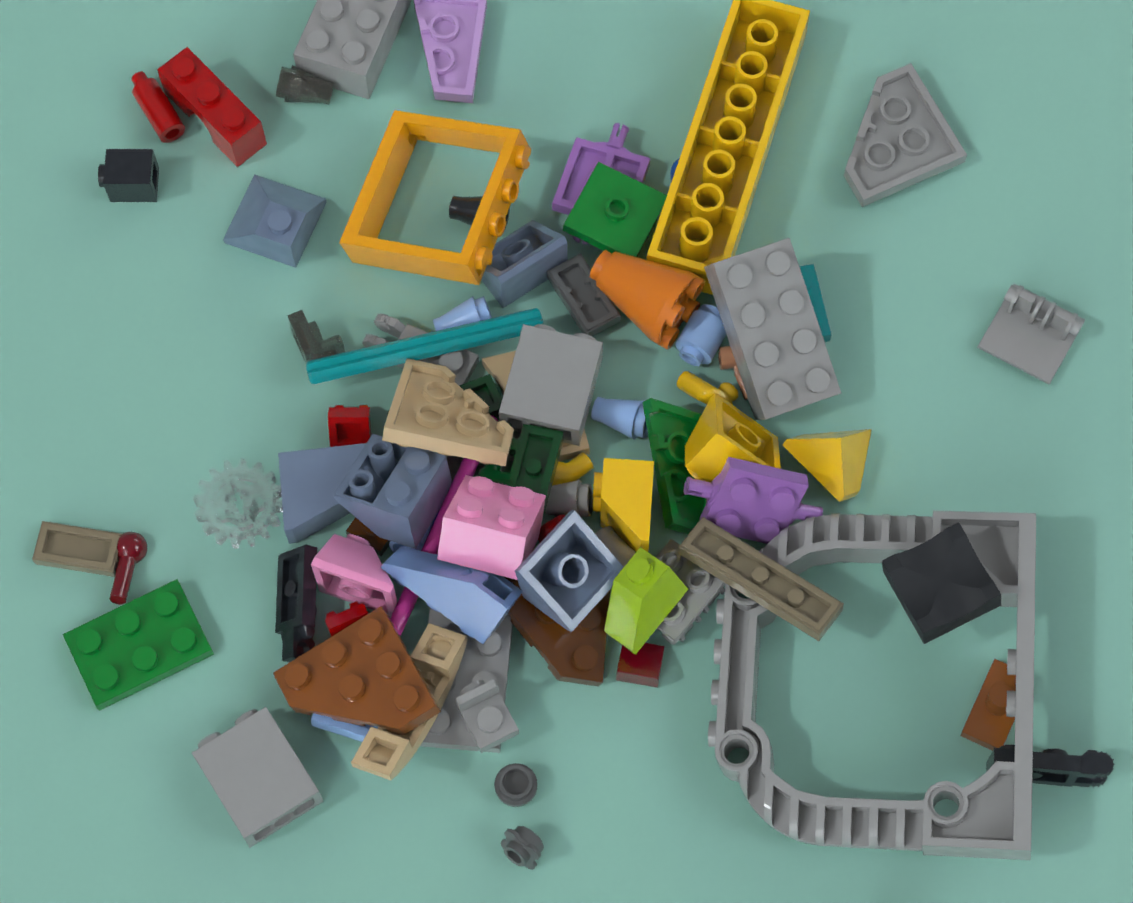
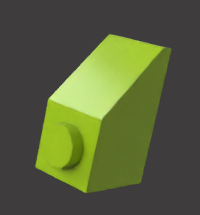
(641, 599)

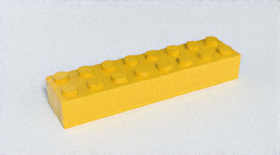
(729, 136)

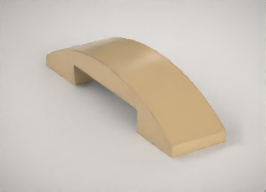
(438, 660)

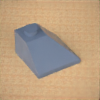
(275, 220)

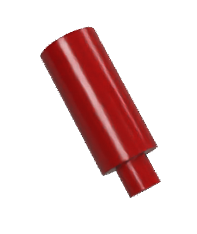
(157, 108)

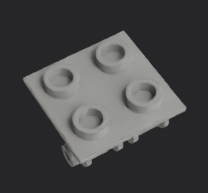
(1031, 333)
(702, 592)

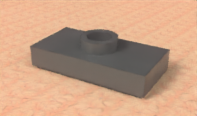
(582, 297)

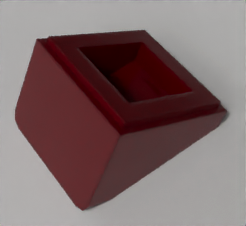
(641, 668)

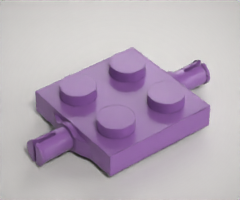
(584, 159)
(753, 499)

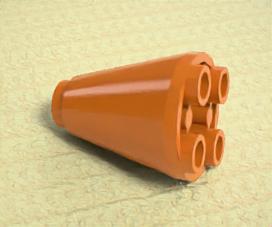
(649, 293)

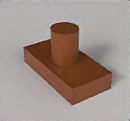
(988, 720)

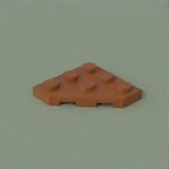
(360, 678)

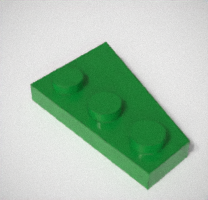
(668, 434)

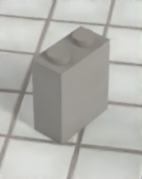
(552, 381)
(257, 775)

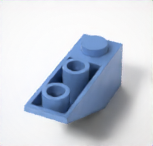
(464, 595)

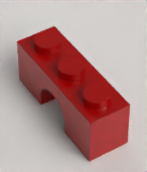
(201, 92)

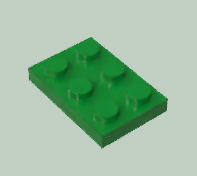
(138, 644)

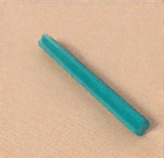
(421, 346)

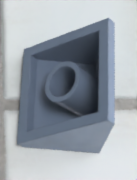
(523, 261)
(568, 572)

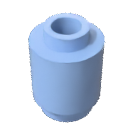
(701, 336)

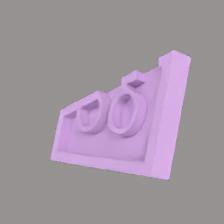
(452, 45)

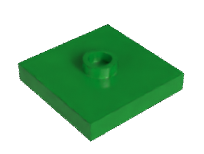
(615, 212)

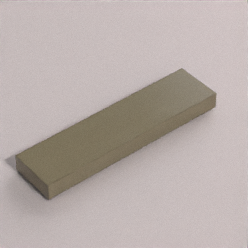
(761, 578)

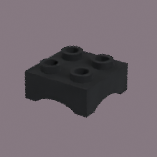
(941, 583)

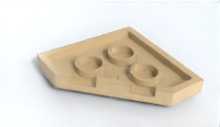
(444, 418)

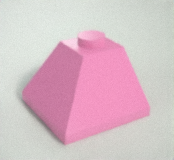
(353, 572)

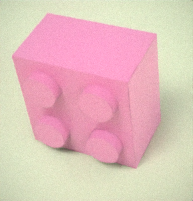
(491, 526)

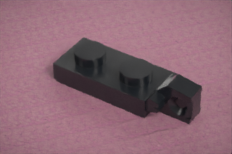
(296, 601)

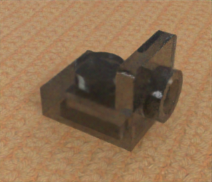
(310, 339)

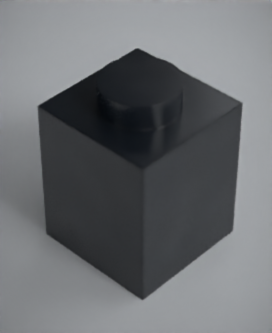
(129, 175)

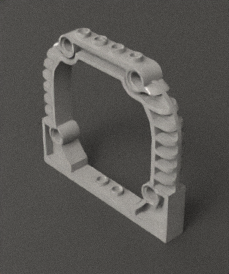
(992, 810)

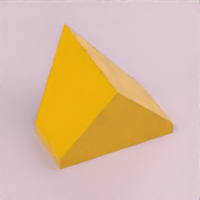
(833, 459)

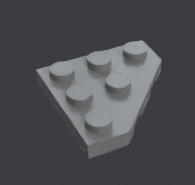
(900, 139)

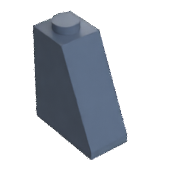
(309, 487)

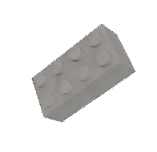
(350, 41)
(772, 329)

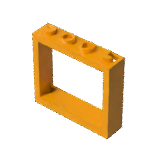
(383, 179)

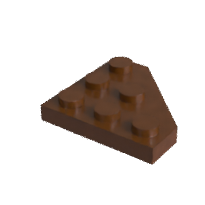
(570, 655)

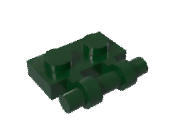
(533, 463)

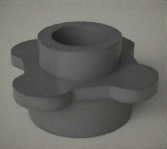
(522, 846)

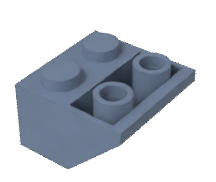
(395, 490)

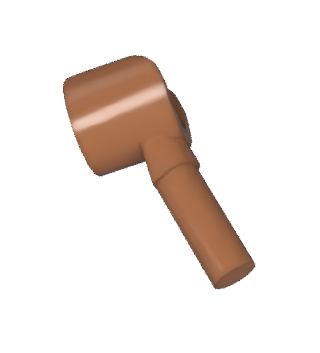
(727, 361)

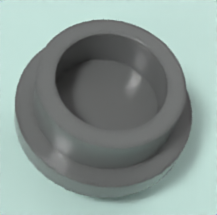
(515, 785)

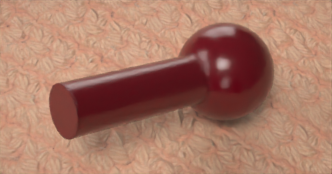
(131, 550)

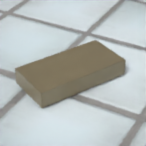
(77, 549)

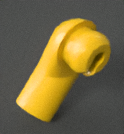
(702, 390)
(573, 469)

